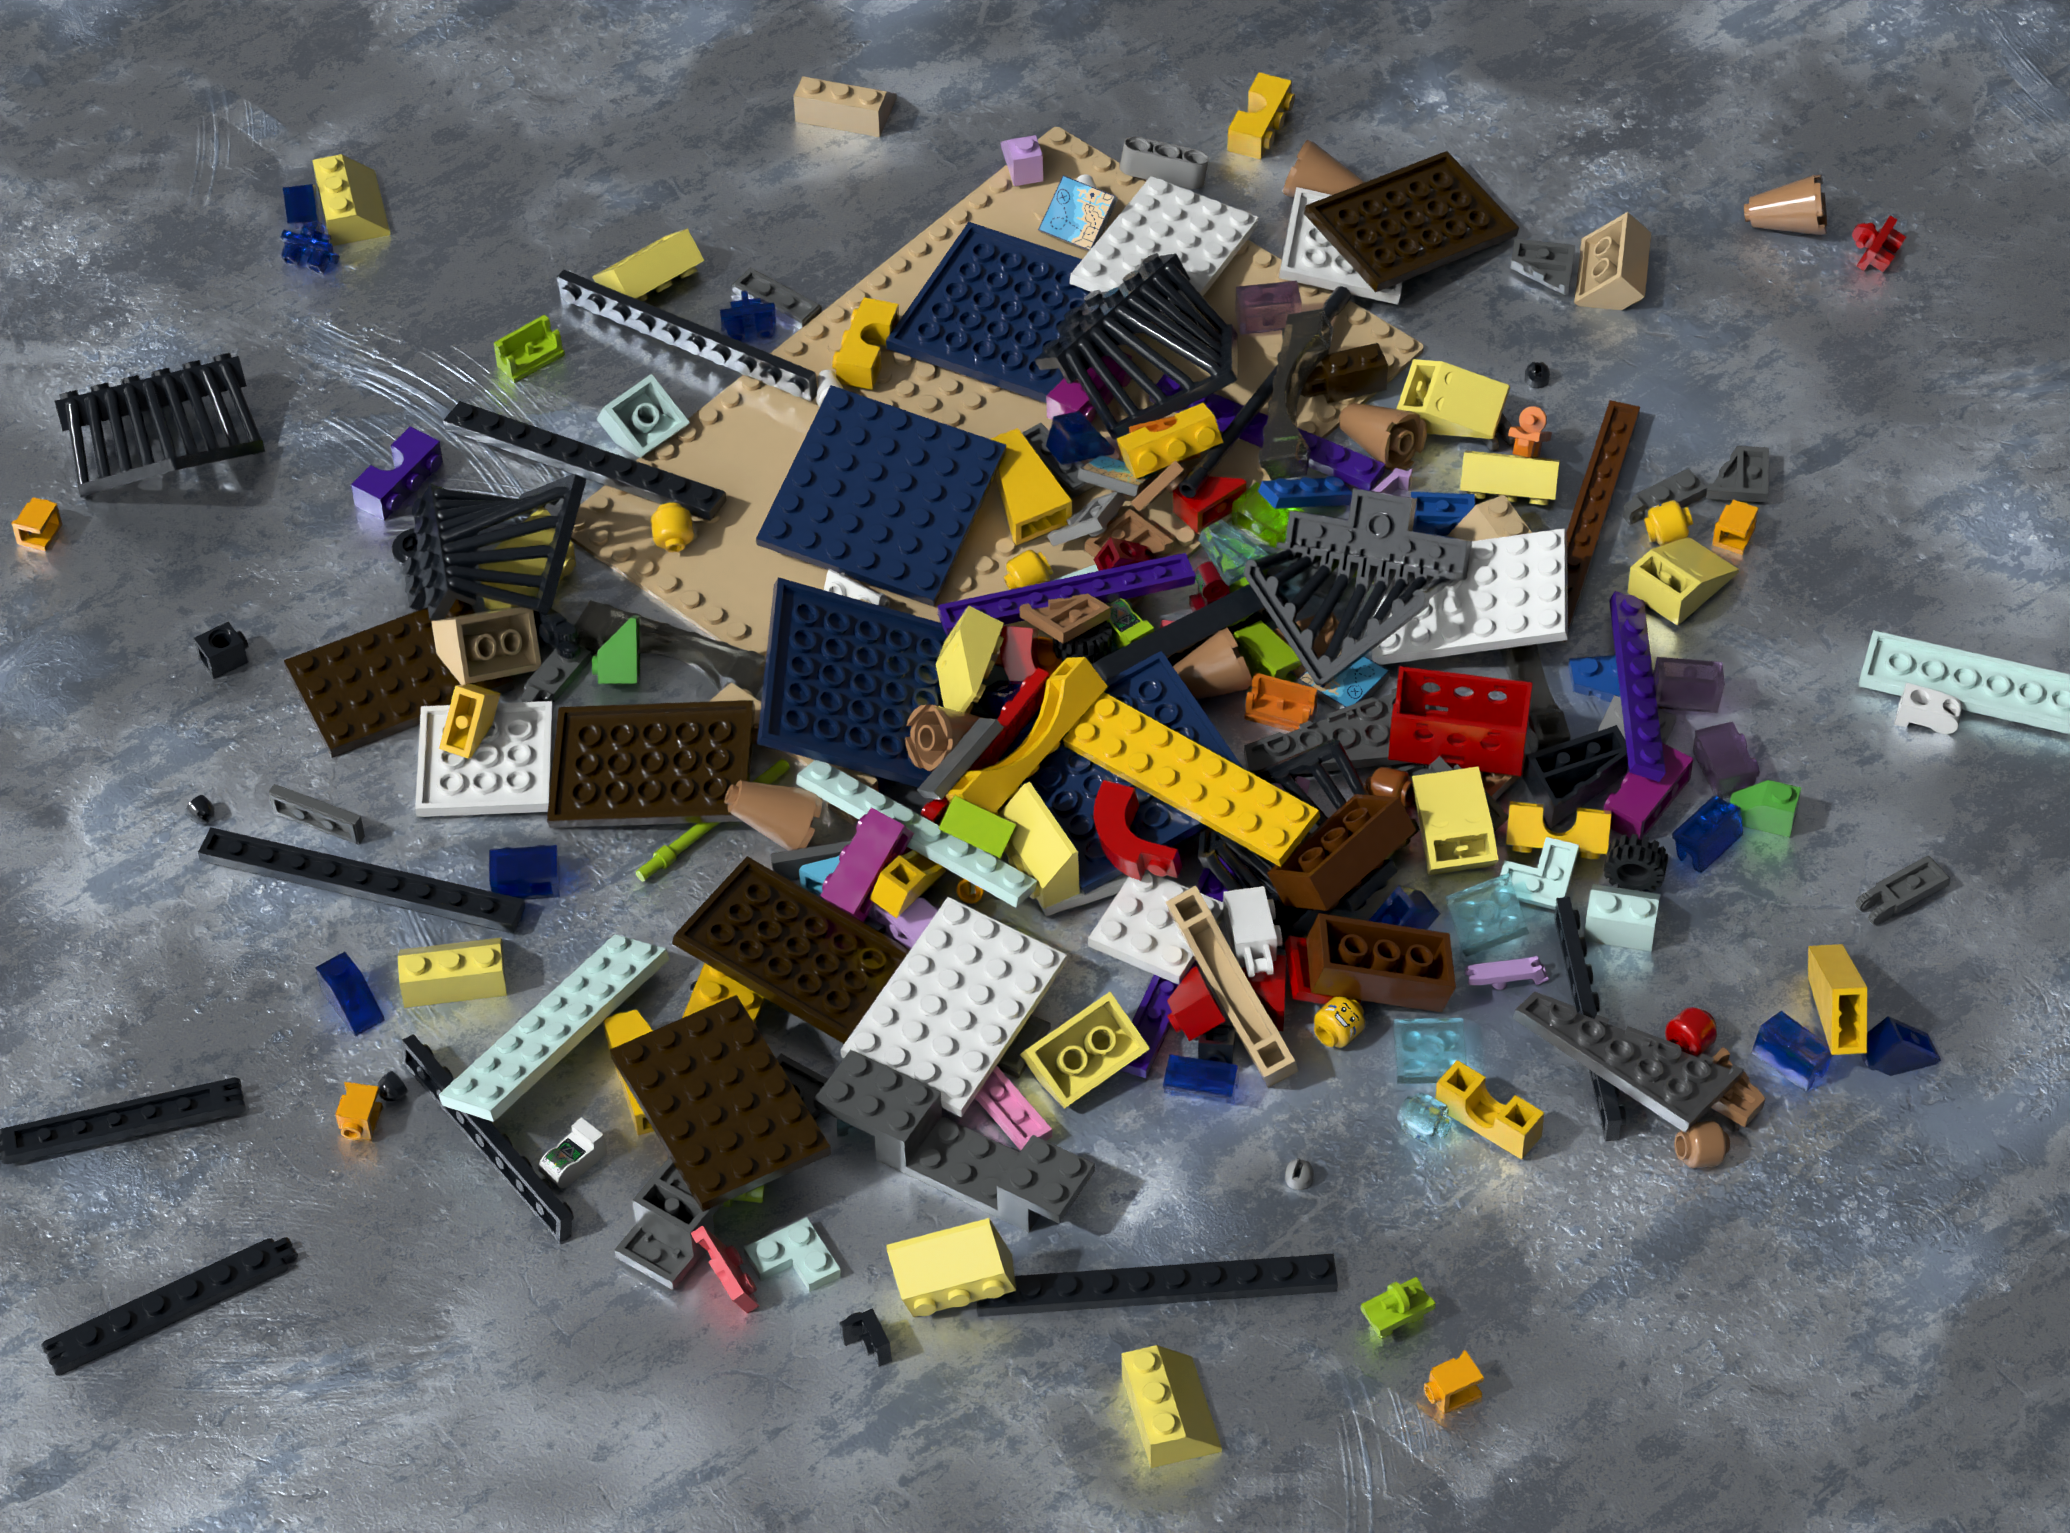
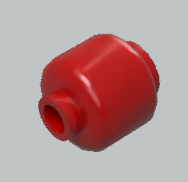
(1692, 1030)

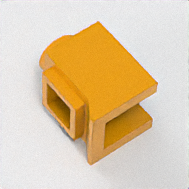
(37, 524)
(1735, 527)
(358, 1111)
(1454, 1383)

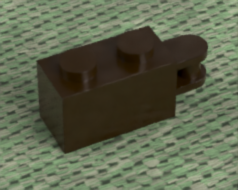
(1348, 374)

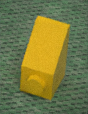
(468, 719)

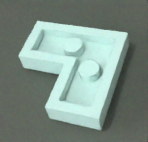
(1551, 877)
(796, 1247)

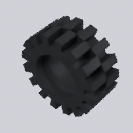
(1091, 644)
(1635, 863)

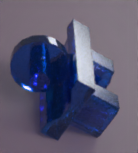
(311, 243)
(748, 314)

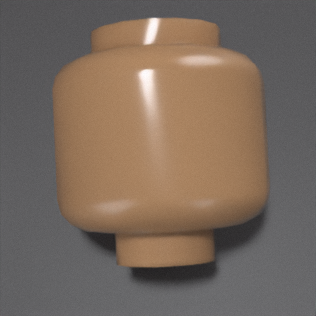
(1702, 1145)

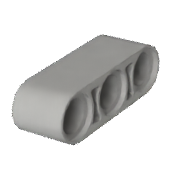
(1164, 161)

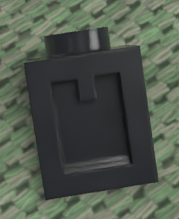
(1217, 1044)
(868, 1330)

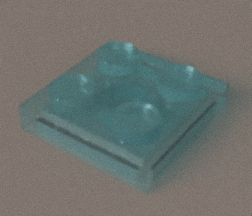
(1487, 915)
(1427, 1048)

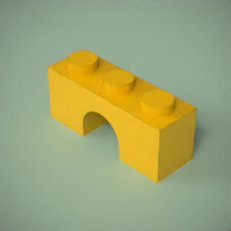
(1267, 103)
(858, 359)
(1150, 451)
(1528, 829)
(1510, 1126)

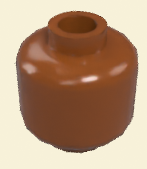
(1391, 783)

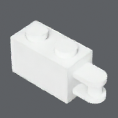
(1251, 928)

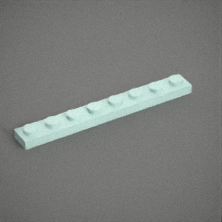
(927, 840)

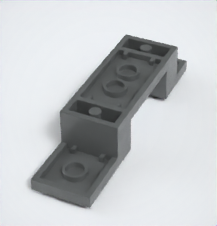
(947, 1155)
(668, 1213)

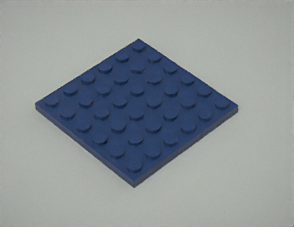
(992, 311)
(881, 495)
(847, 680)
(1071, 782)

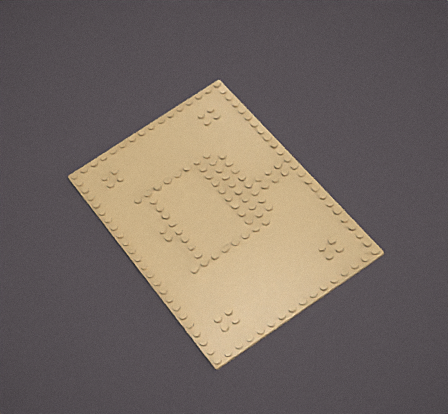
(754, 430)

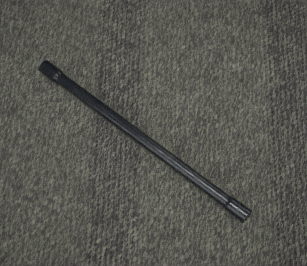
(1199, 474)

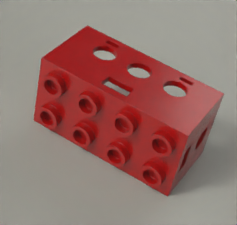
(1472, 730)

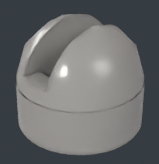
(1306, 1175)

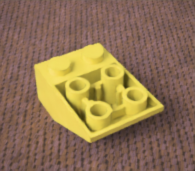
(1453, 399)
(1678, 578)
(967, 659)
(1454, 821)

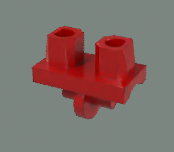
(1867, 236)

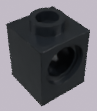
(221, 649)

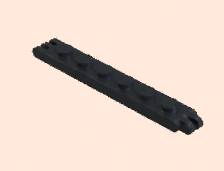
(121, 1120)
(168, 1304)

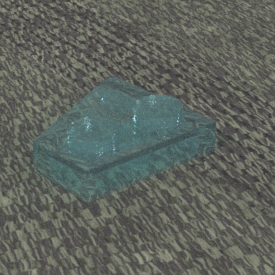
(1228, 550)

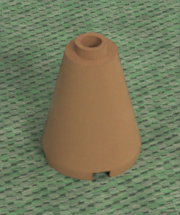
(1319, 172)
(1790, 208)
(1385, 433)
(1215, 668)
(935, 734)
(776, 811)

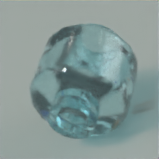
(1424, 1118)

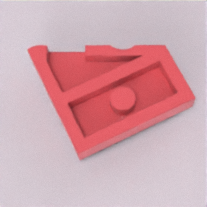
(726, 1265)

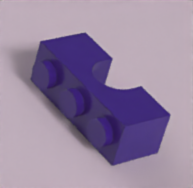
(384, 491)

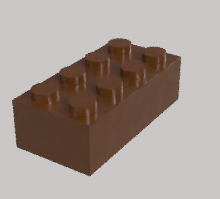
(1342, 852)
(1380, 963)

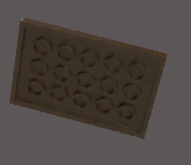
(1411, 221)
(377, 680)
(649, 763)
(792, 948)
(720, 1102)

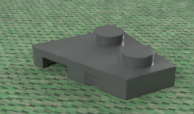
(1544, 262)
(1743, 476)

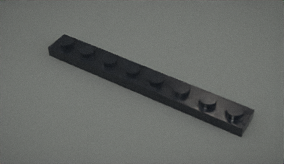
(1586, 1003)
(491, 1143)

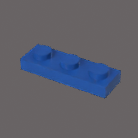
(1305, 492)

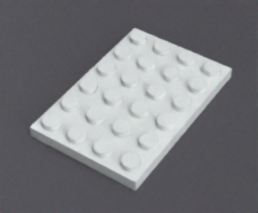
(1166, 222)
(1508, 600)
(957, 1002)

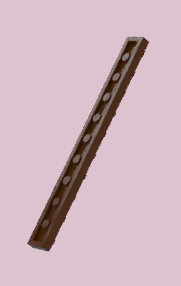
(1596, 496)

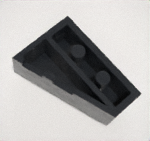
(1575, 771)

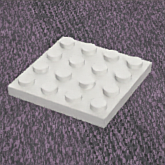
(1316, 262)
(503, 775)

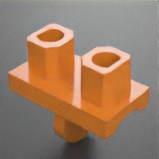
(1529, 433)

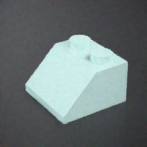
(642, 417)
(1621, 917)

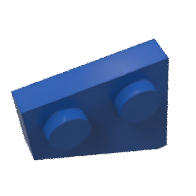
(1440, 511)
(1595, 676)

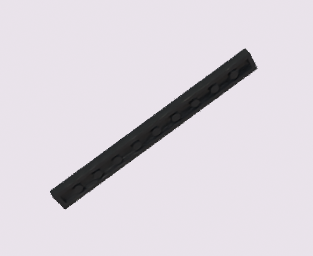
(688, 335)
(584, 460)
(362, 880)
(1165, 1285)

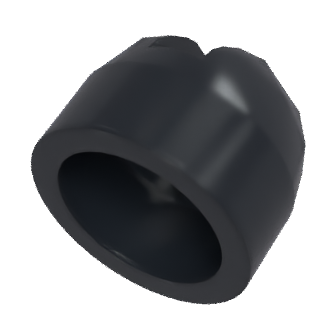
(1534, 381)
(199, 809)
(391, 1087)

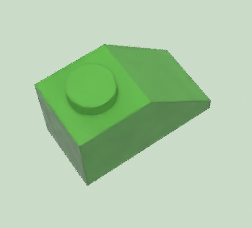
(620, 656)
(1768, 806)

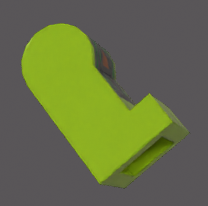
(1126, 625)

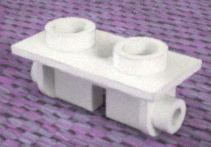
(847, 587)

